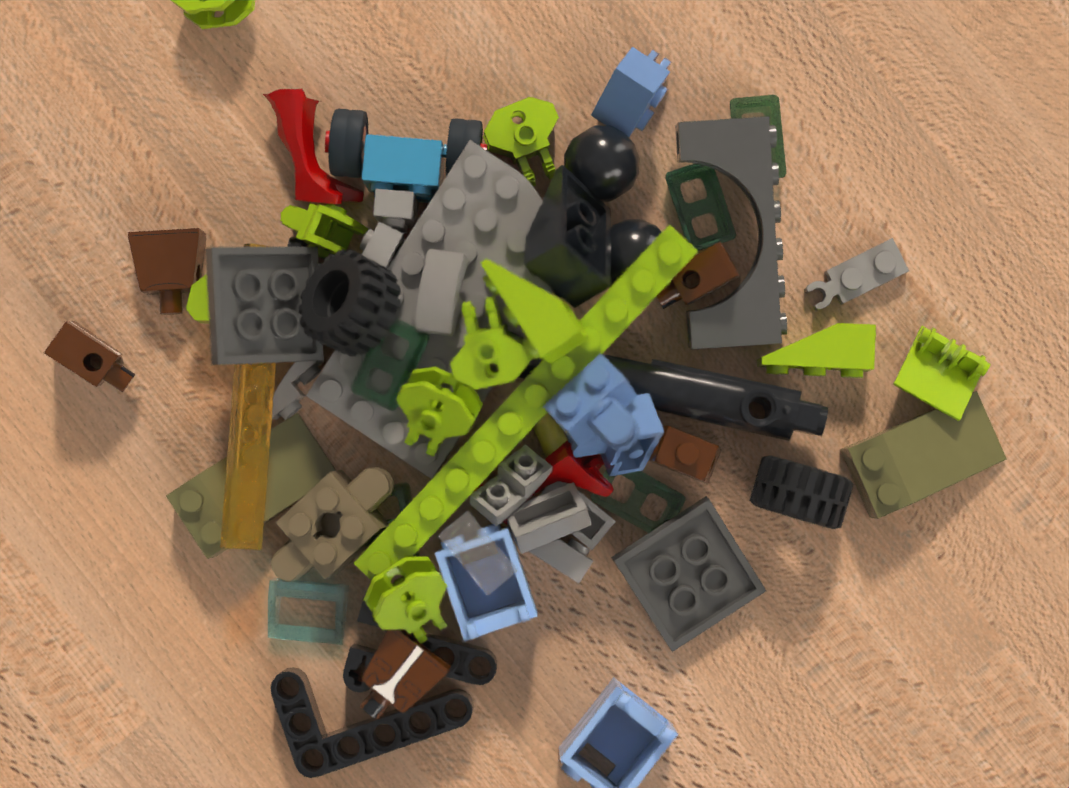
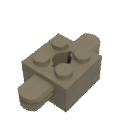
(332, 524)

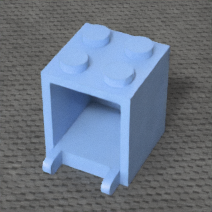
(475, 609)
(621, 730)

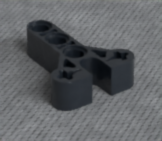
(459, 669)

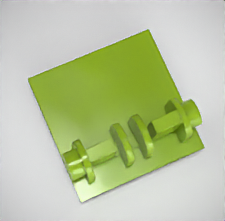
(941, 372)

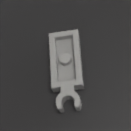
(860, 274)

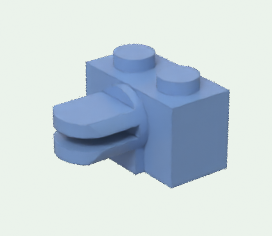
(631, 92)
(596, 405)
(636, 456)

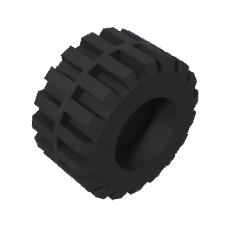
(349, 303)
(801, 492)

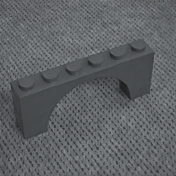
(743, 154)

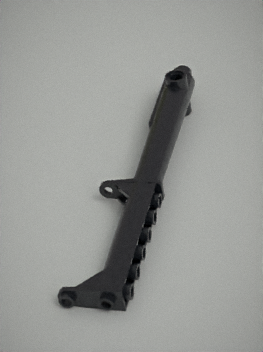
(712, 395)

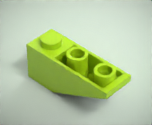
(545, 319)
(838, 347)

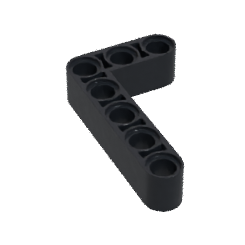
(363, 731)

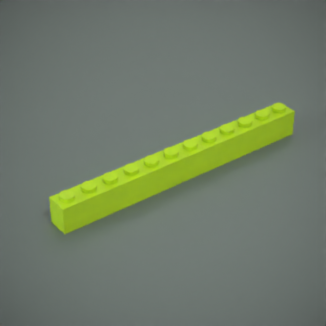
(525, 405)

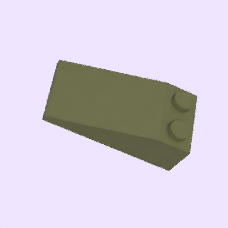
(921, 457)
(293, 470)

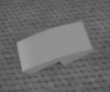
(439, 292)
(287, 394)
(515, 482)

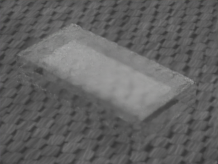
(477, 552)

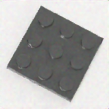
(257, 304)
(689, 573)

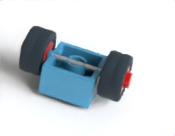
(395, 161)

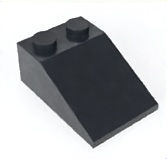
(570, 240)

